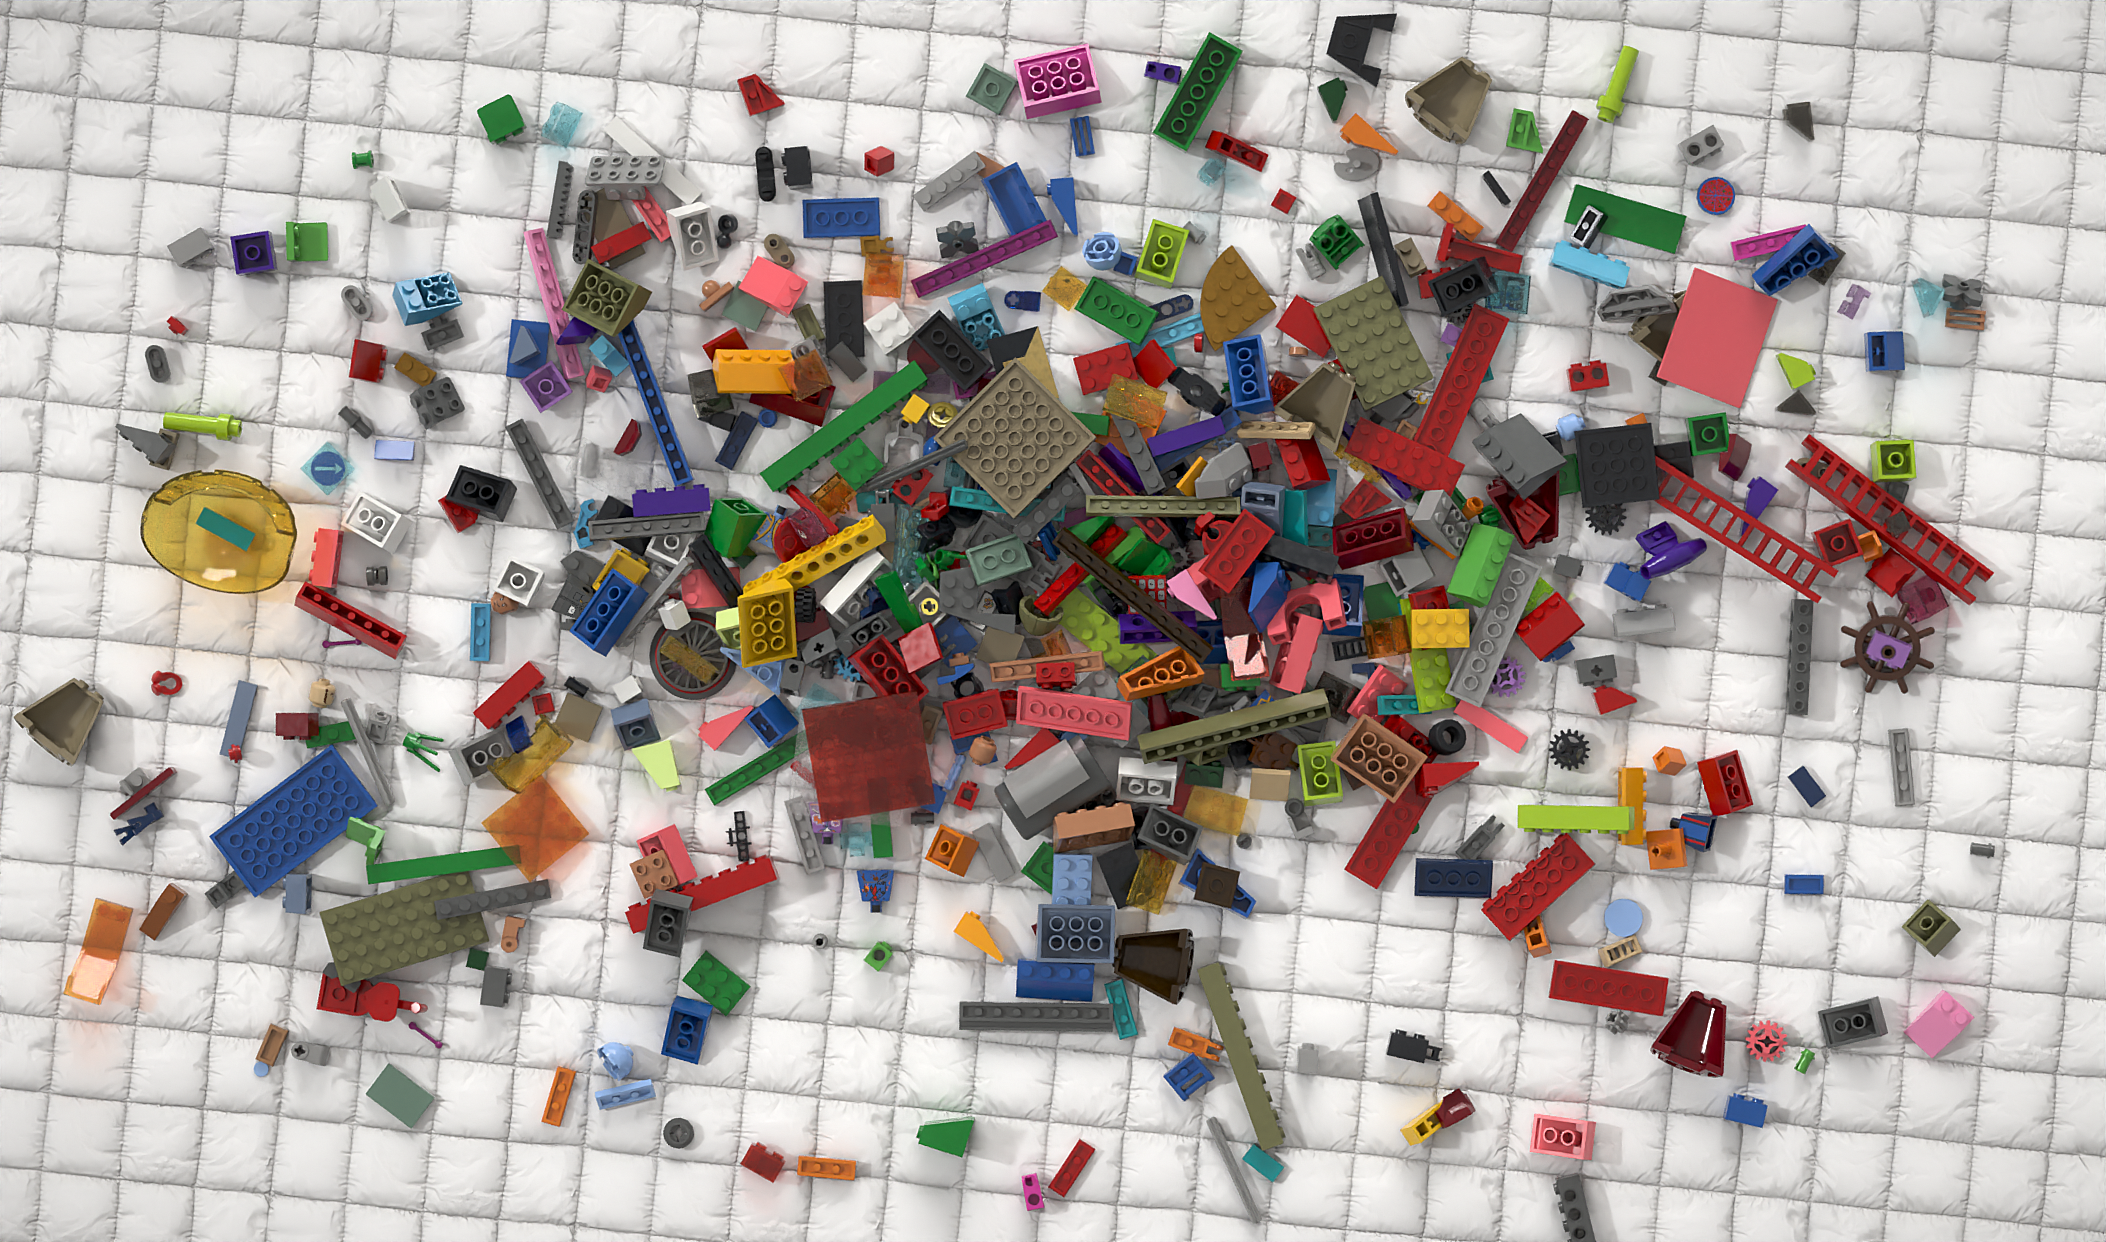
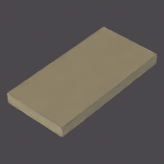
(610, 220)

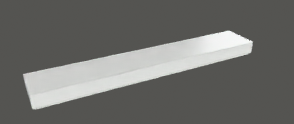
(638, 147)

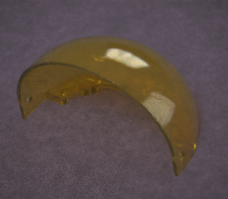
(207, 559)

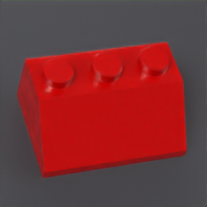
(1303, 462)
(1548, 626)
(1725, 783)

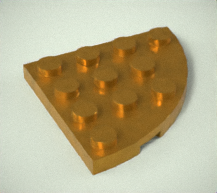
(1231, 299)

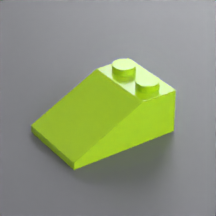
(1161, 253)
(1319, 774)

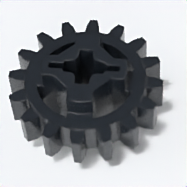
(1608, 527)
(1565, 741)

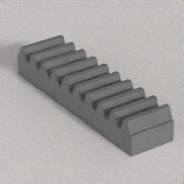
(557, 201)

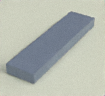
(239, 716)

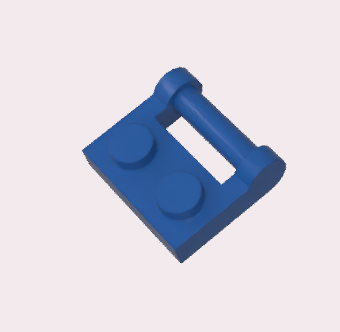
(1185, 1071)

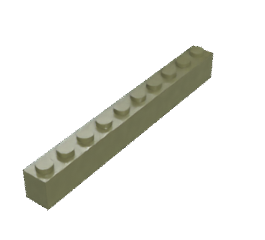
(1234, 726)
(1240, 1056)

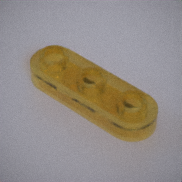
(1356, 464)

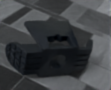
(1208, 400)

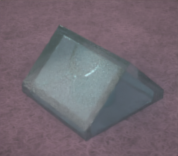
(1927, 296)

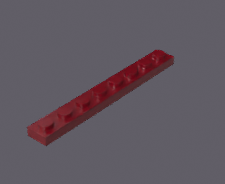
(1542, 181)

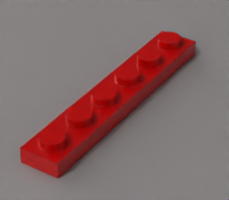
(1075, 573)

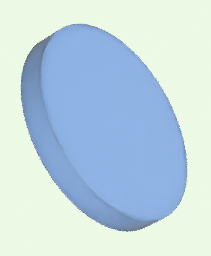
(261, 1069)

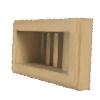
(1605, 957)

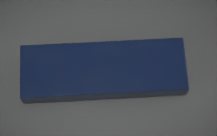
(736, 440)

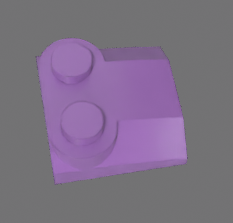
(546, 386)

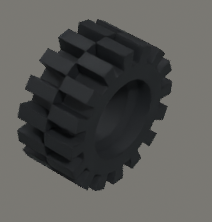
(806, 605)

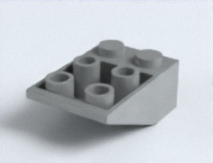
(1442, 521)

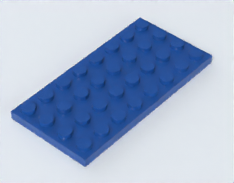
(293, 821)

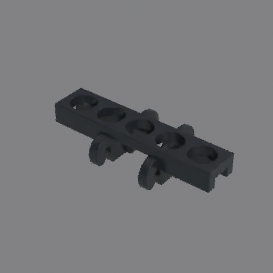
(738, 830)

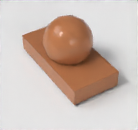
(714, 293)

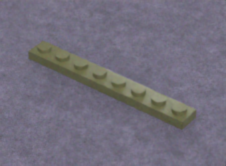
(1162, 506)

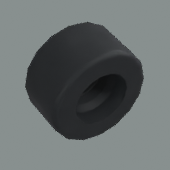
(1437, 740)

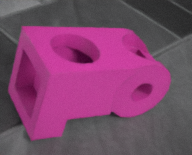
(1032, 1192)

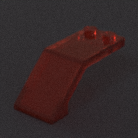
(1241, 638)

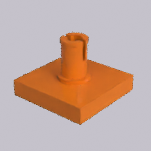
(1666, 848)

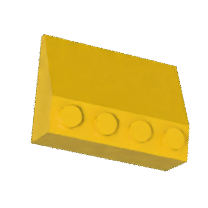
(767, 623)

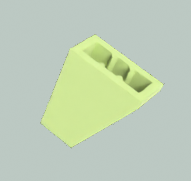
(660, 764)

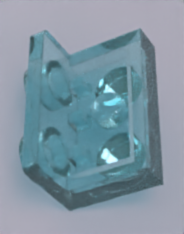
(561, 124)

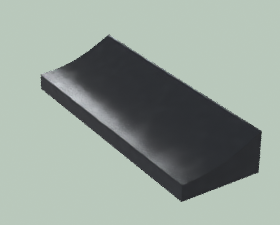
(1382, 246)

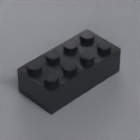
(952, 351)

